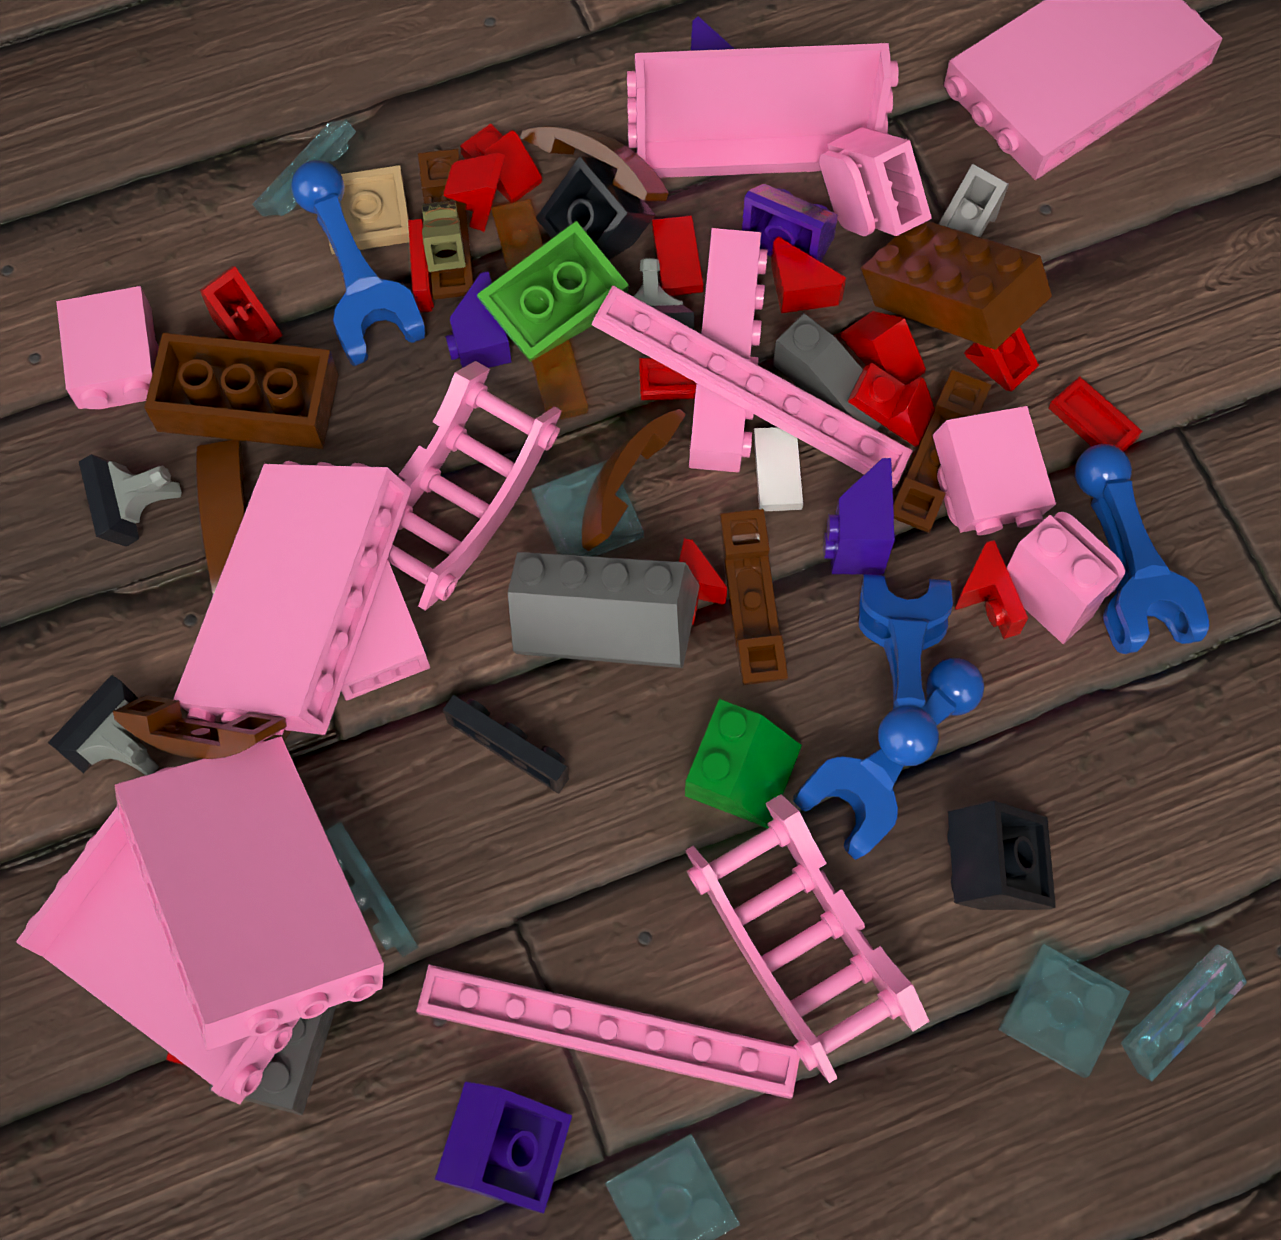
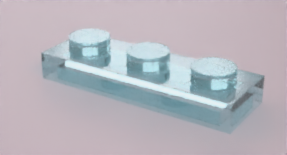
(326, 146)
(370, 894)
(1184, 1012)

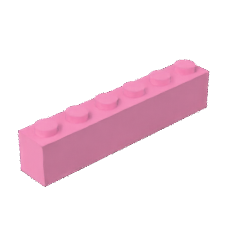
(728, 319)

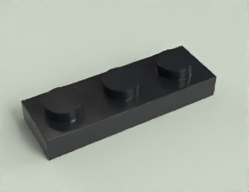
(507, 742)

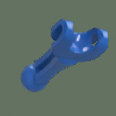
(367, 299)
(1148, 583)
(904, 630)
(868, 783)

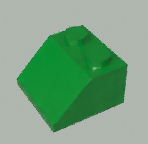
(741, 763)

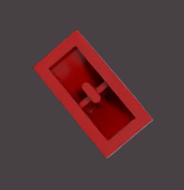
(803, 280)
(238, 310)
(887, 344)

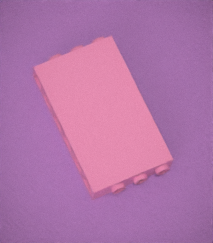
(1076, 72)
(754, 106)
(294, 595)
(248, 892)
(111, 943)

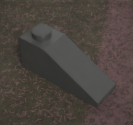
(820, 366)

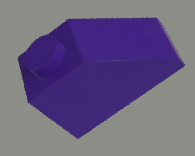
(476, 331)

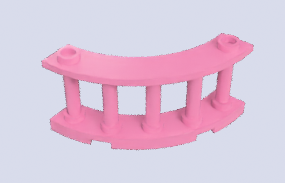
(423, 474)
(840, 919)

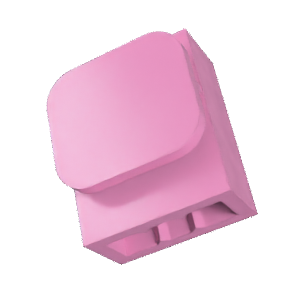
(874, 183)
(107, 347)
(992, 471)
(1063, 574)
(388, 643)

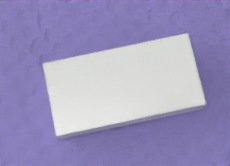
(777, 470)

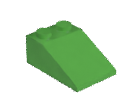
(552, 292)

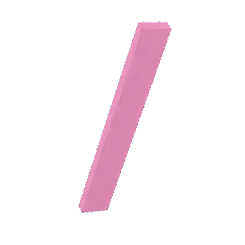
(747, 384)
(609, 1031)

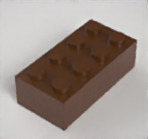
(957, 282)
(242, 390)

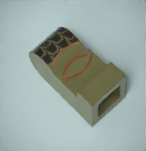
(440, 233)

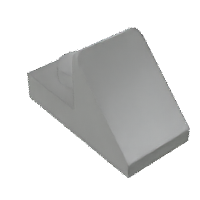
(975, 202)

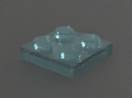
(563, 508)
(1064, 1011)
(673, 1197)

